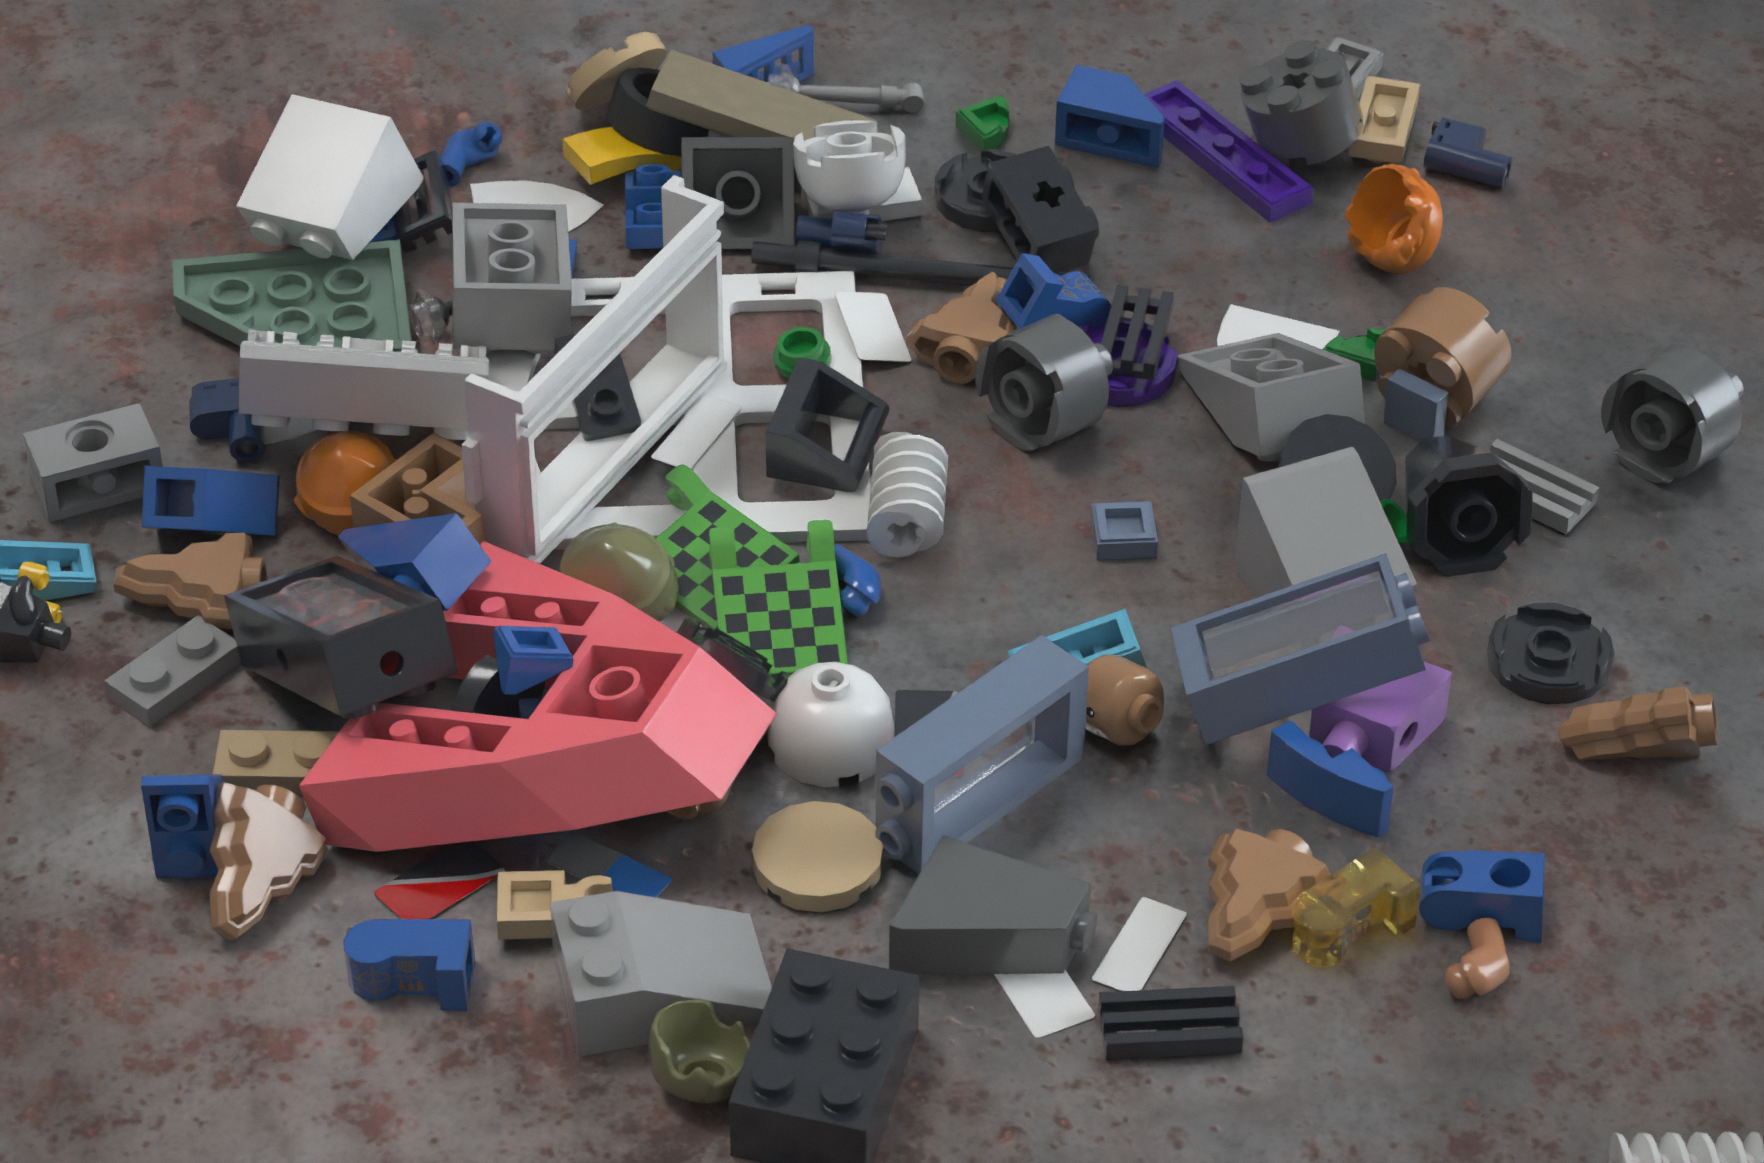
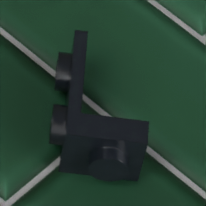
(607, 403)

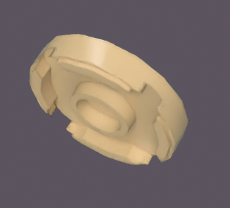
(596, 78)
(817, 856)

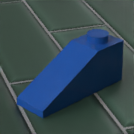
(423, 553)

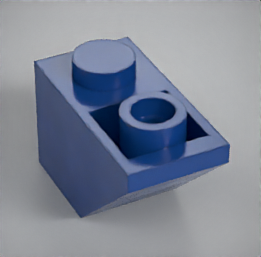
(210, 501)
(181, 823)

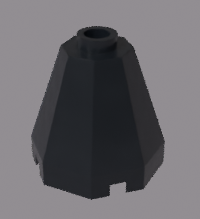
(1463, 506)

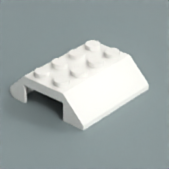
(356, 384)

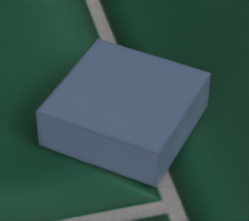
(1415, 406)
(1124, 530)

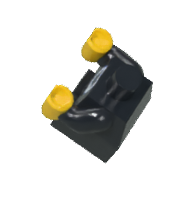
(28, 621)

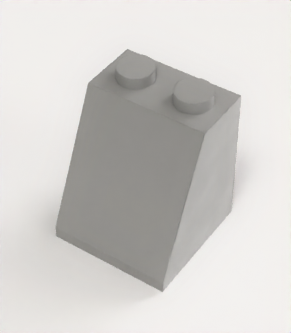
(1311, 523)

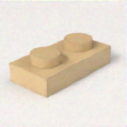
(1387, 119)
(269, 757)

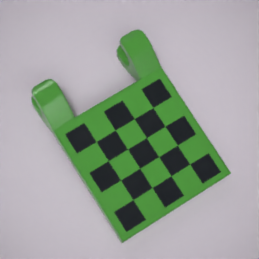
(689, 542)
(781, 609)

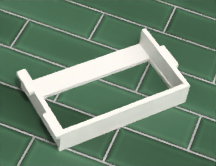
(499, 466)

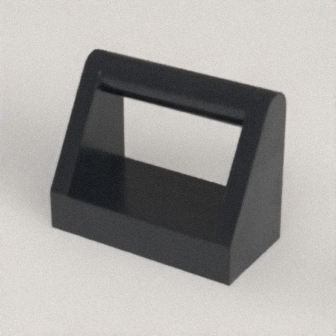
(812, 391)

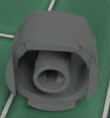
(1302, 104)
(1044, 382)
(1673, 413)

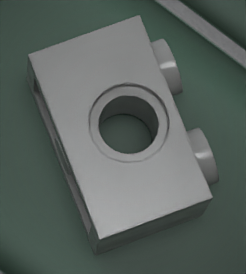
(91, 461)

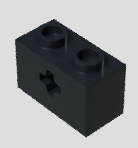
(1040, 209)

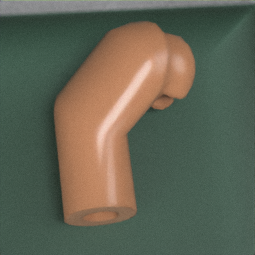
(1482, 967)

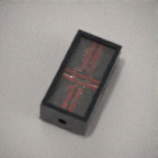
(342, 635)

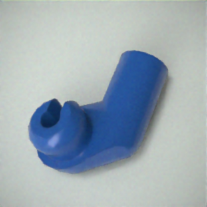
(470, 148)

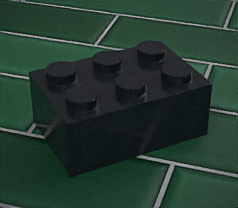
(824, 1062)

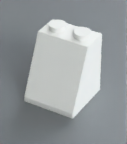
(328, 179)

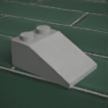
(510, 276)
(1270, 387)
(638, 953)

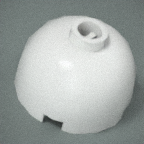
(850, 165)
(829, 724)

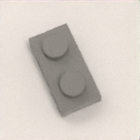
(173, 671)

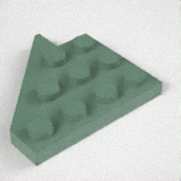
(297, 294)

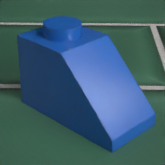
(1108, 117)

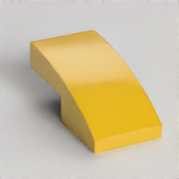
(607, 153)

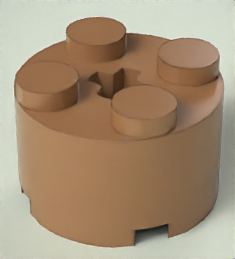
(1447, 345)

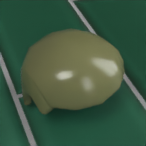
(695, 1052)

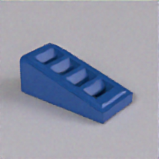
(763, 52)

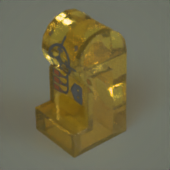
(1353, 906)

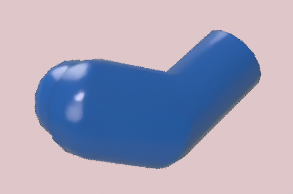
(861, 582)

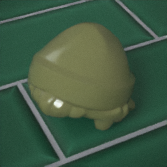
(625, 564)

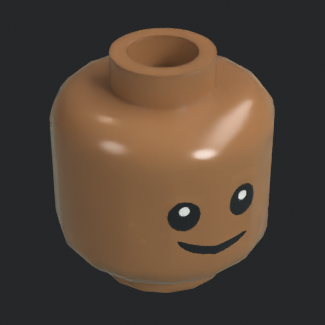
(1122, 700)

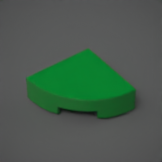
(985, 122)
(1358, 349)

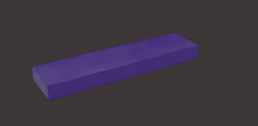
(1229, 153)

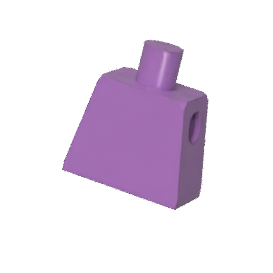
(1385, 720)

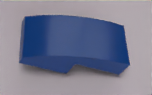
(644, 205)
(1335, 787)

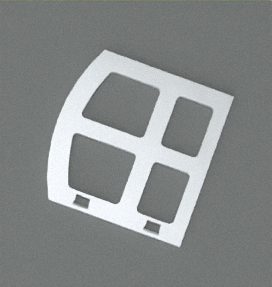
(718, 464)

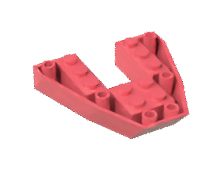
(617, 737)

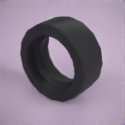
(644, 126)

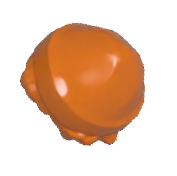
(1395, 219)
(333, 471)

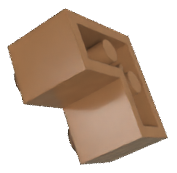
(417, 486)

